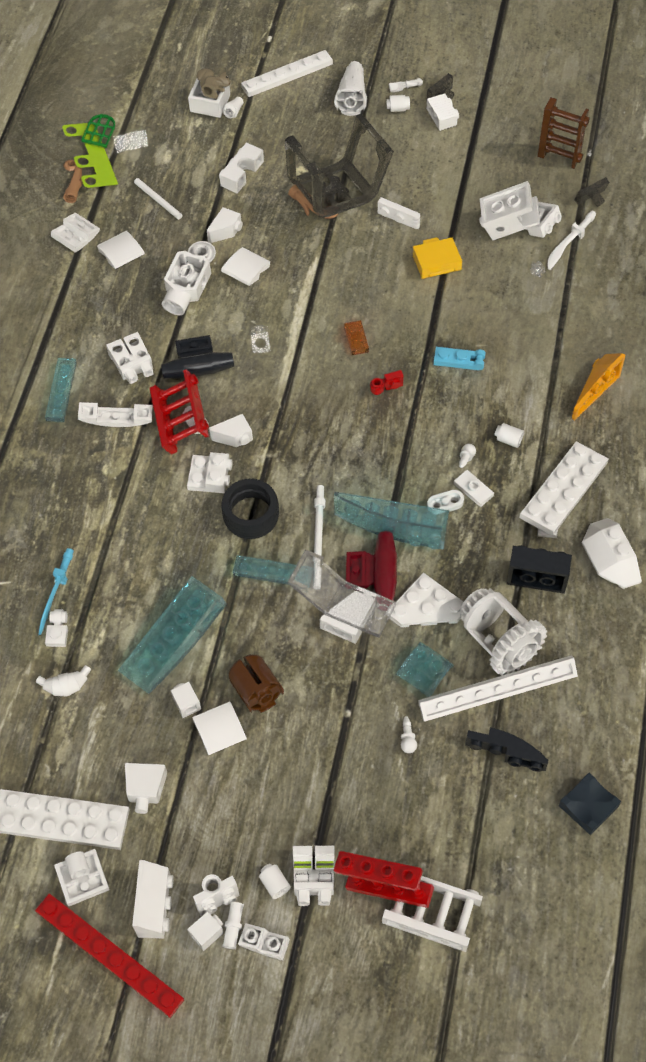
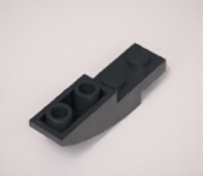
(516, 749)

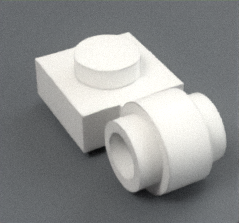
(57, 634)

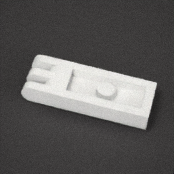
(399, 213)

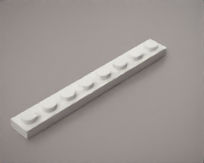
(497, 688)

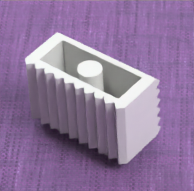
(442, 111)

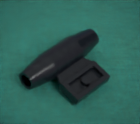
(198, 358)

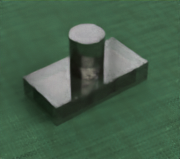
(443, 86)
(593, 192)

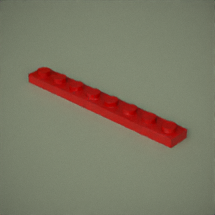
(110, 955)

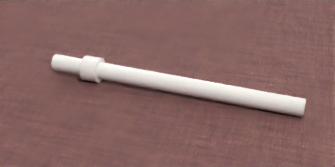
(319, 504)

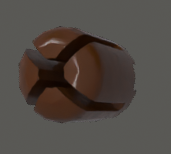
(255, 683)

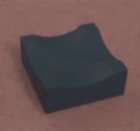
(589, 803)

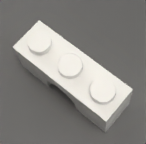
(233, 175)

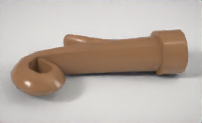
(71, 192)
(296, 194)

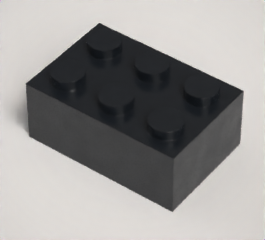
(539, 569)

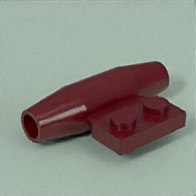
(377, 569)

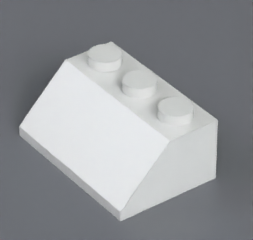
(152, 900)

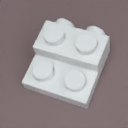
(549, 216)
(210, 473)

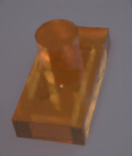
(356, 337)

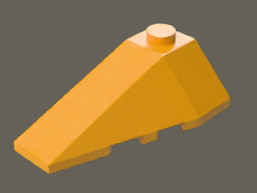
(602, 376)

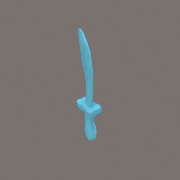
(60, 578)

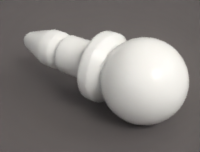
(467, 453)
(408, 741)

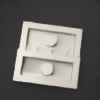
(75, 232)
(120, 249)
(245, 266)
(219, 728)

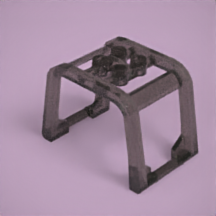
(316, 174)

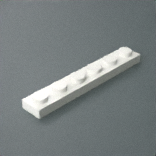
(287, 73)

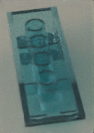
(407, 522)
(173, 635)

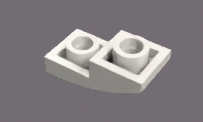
(264, 942)

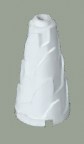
(351, 91)

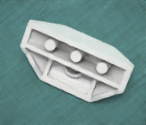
(611, 553)

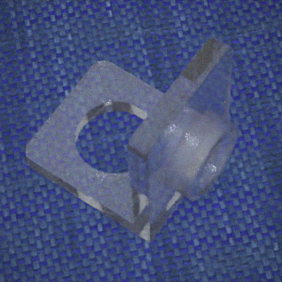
(258, 332)

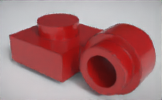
(390, 381)

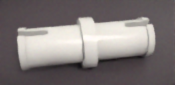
(233, 925)

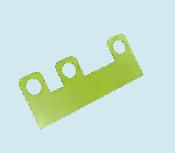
(97, 158)

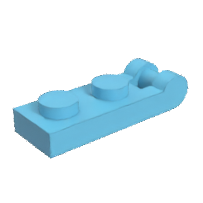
(459, 358)

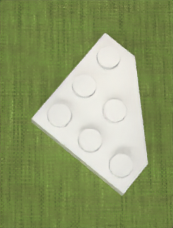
(426, 604)

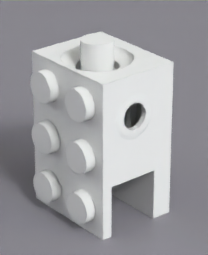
(509, 211)

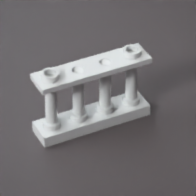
(436, 931)

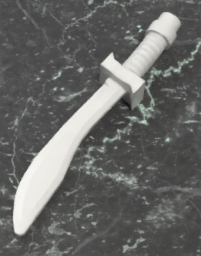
(576, 230)

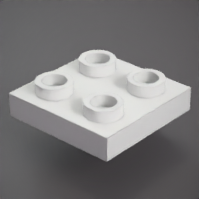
(81, 876)
(210, 900)

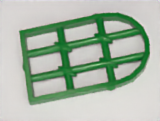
(100, 116)

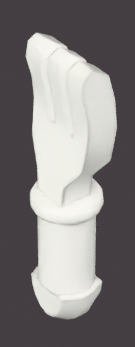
(399, 86)

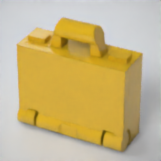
(437, 257)

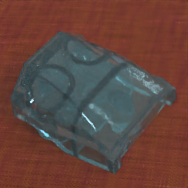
(424, 669)

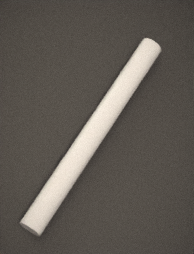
(158, 198)

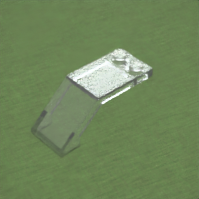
(338, 597)

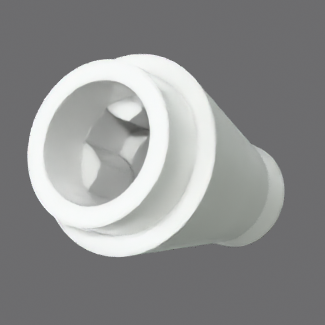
(232, 108)

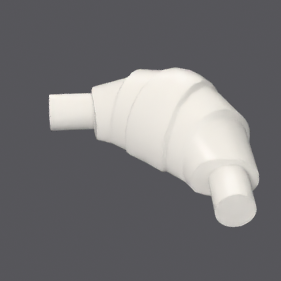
(65, 683)

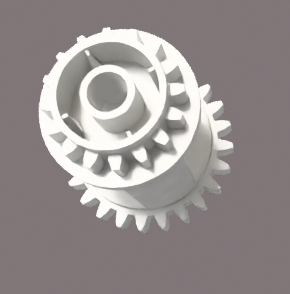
(516, 645)

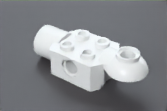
(188, 277)

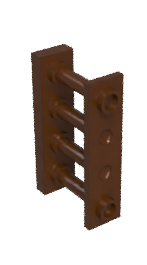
(548, 135)

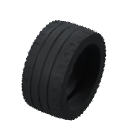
(250, 489)

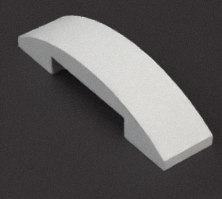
(115, 417)

